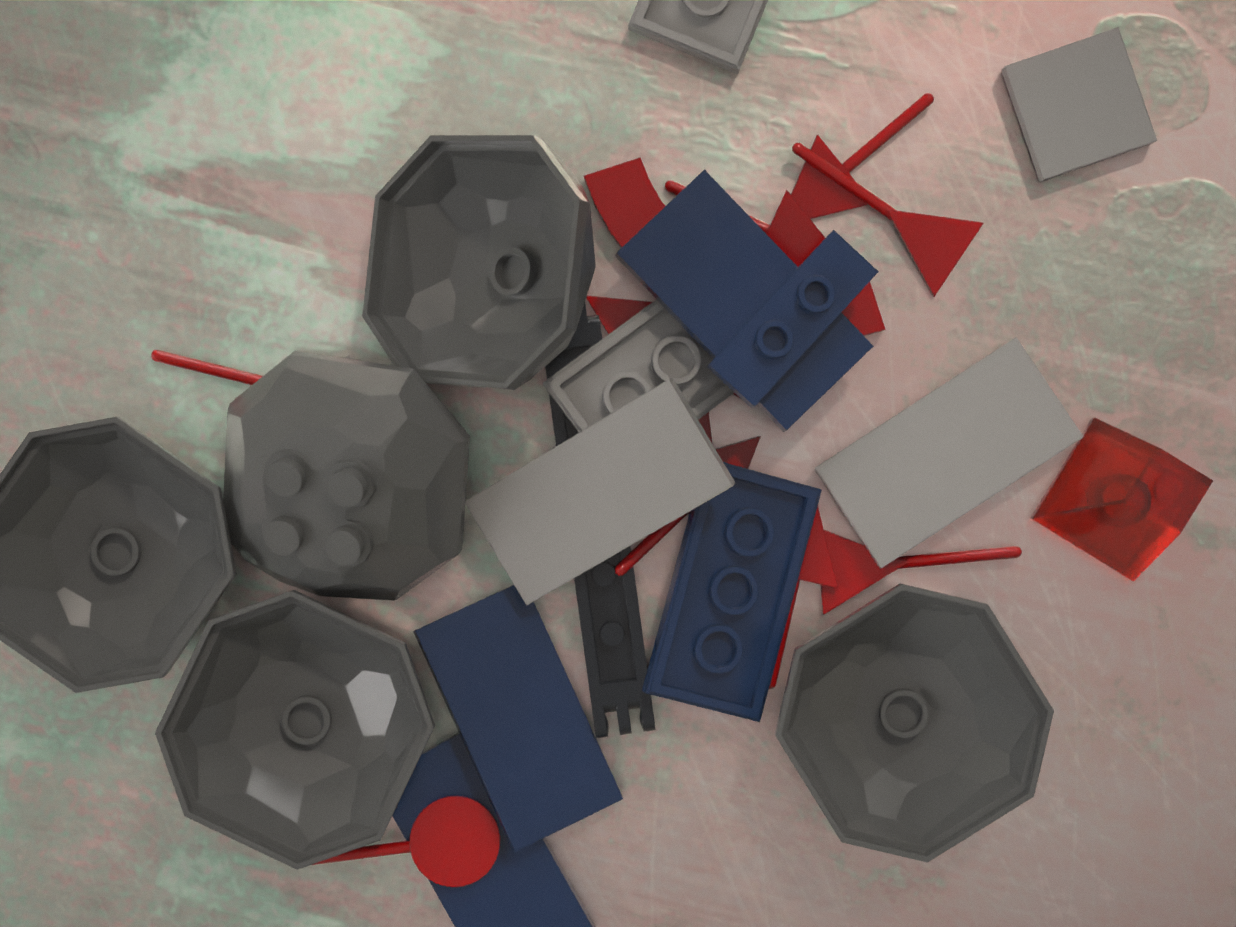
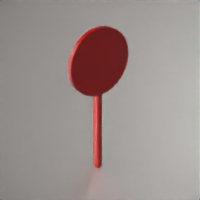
(449, 842)

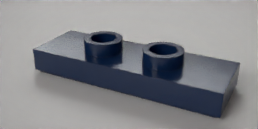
(792, 319)

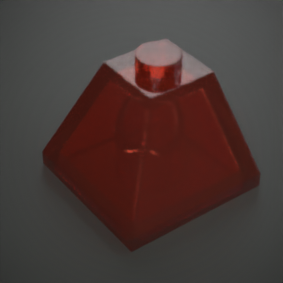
(1120, 499)

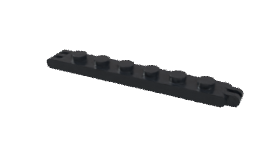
(604, 599)

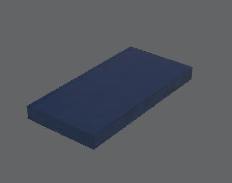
(715, 274)
(732, 595)
(518, 716)
(521, 886)

